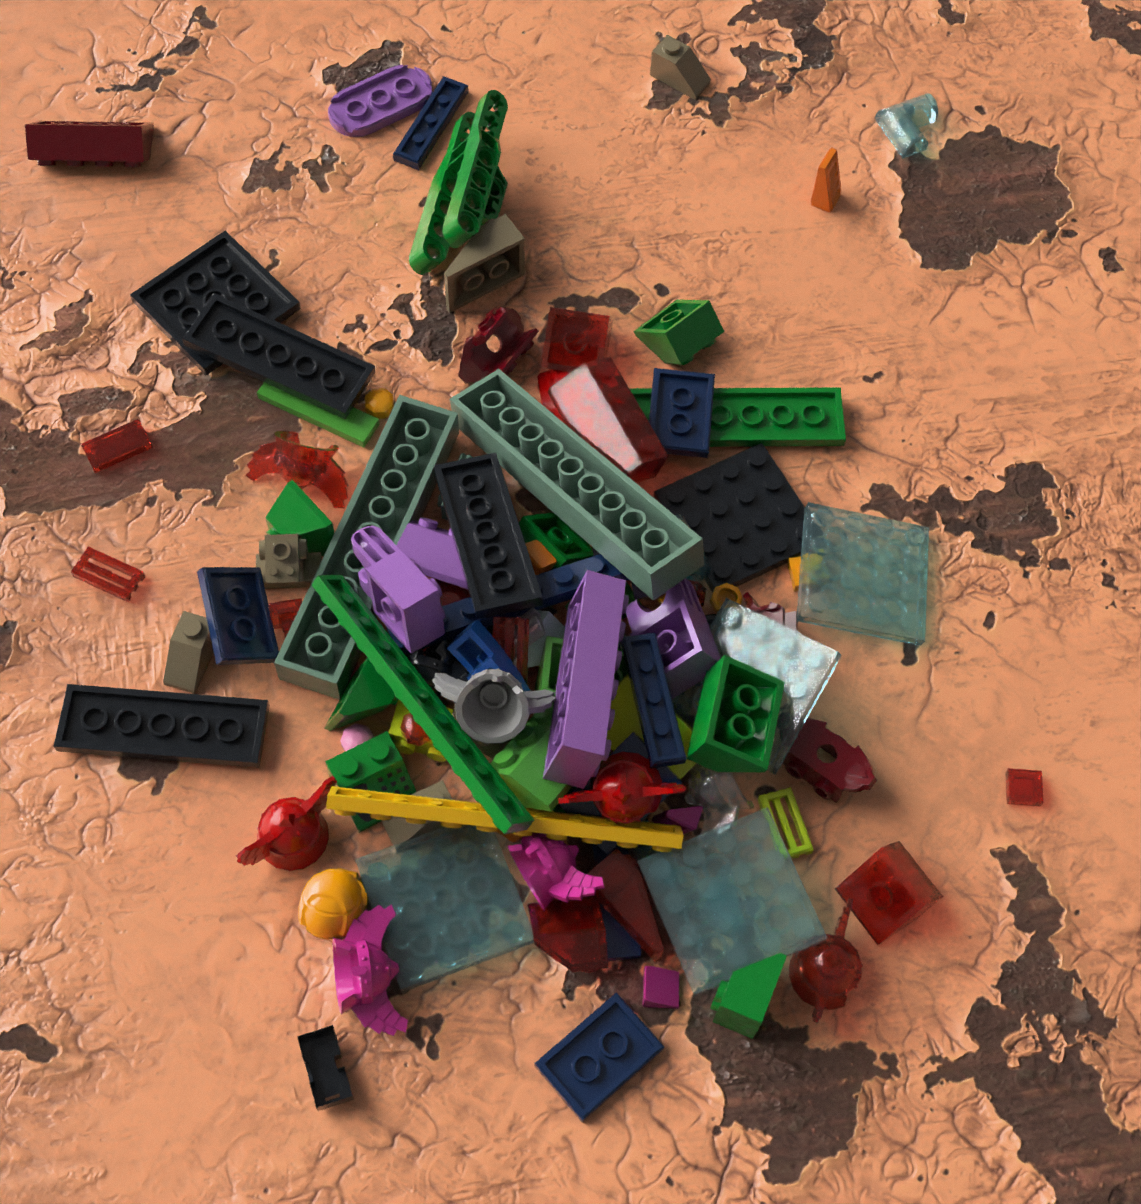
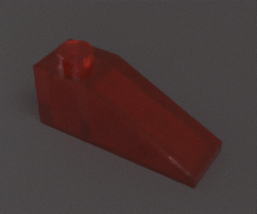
(628, 901)

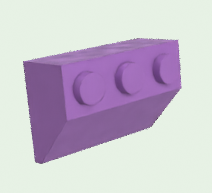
(433, 551)

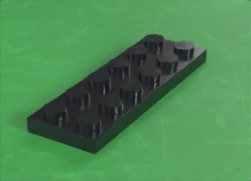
(279, 356)
(487, 536)
(162, 725)

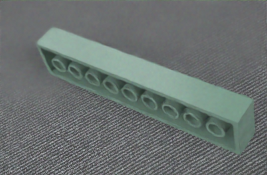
(579, 484)
(388, 496)

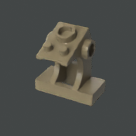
(286, 561)

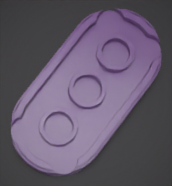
(379, 100)

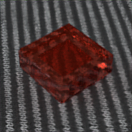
(1024, 787)

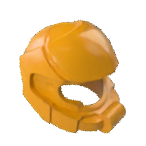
(332, 903)

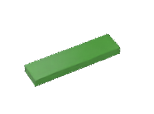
(356, 428)

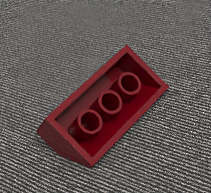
(89, 142)

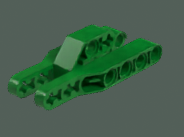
(465, 187)

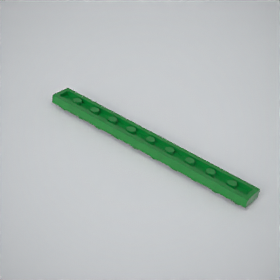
(424, 705)

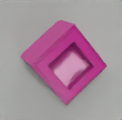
(684, 817)
(660, 987)

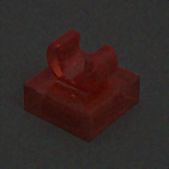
(284, 613)

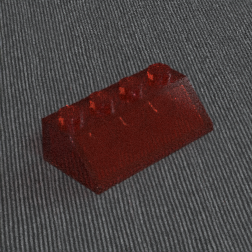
(607, 416)

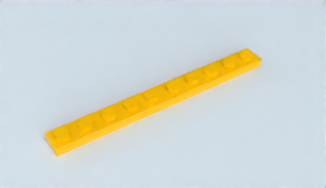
(455, 813)

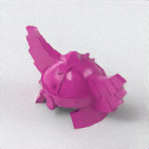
(551, 871)
(366, 971)

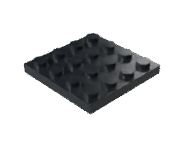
(216, 267)
(742, 513)

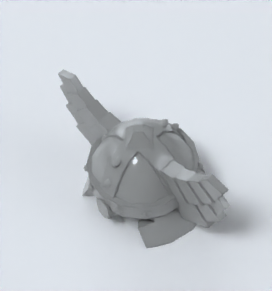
(492, 703)

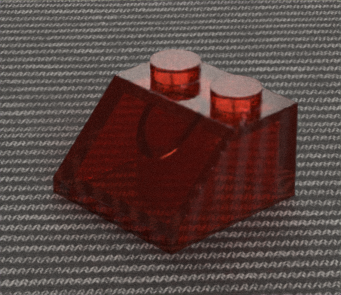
(574, 339)
(888, 892)

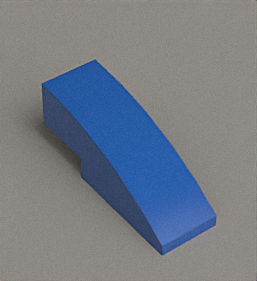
(480, 651)

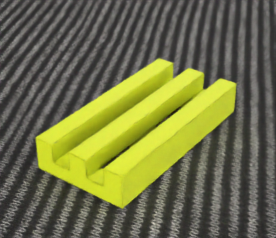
(775, 796)

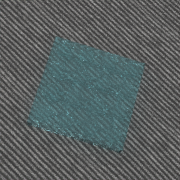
(863, 574)
(778, 652)
(731, 900)
(449, 902)

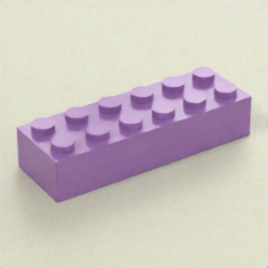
(586, 680)

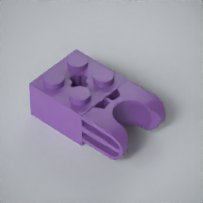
(398, 589)
(681, 634)

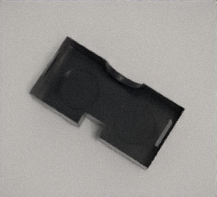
(328, 1083)

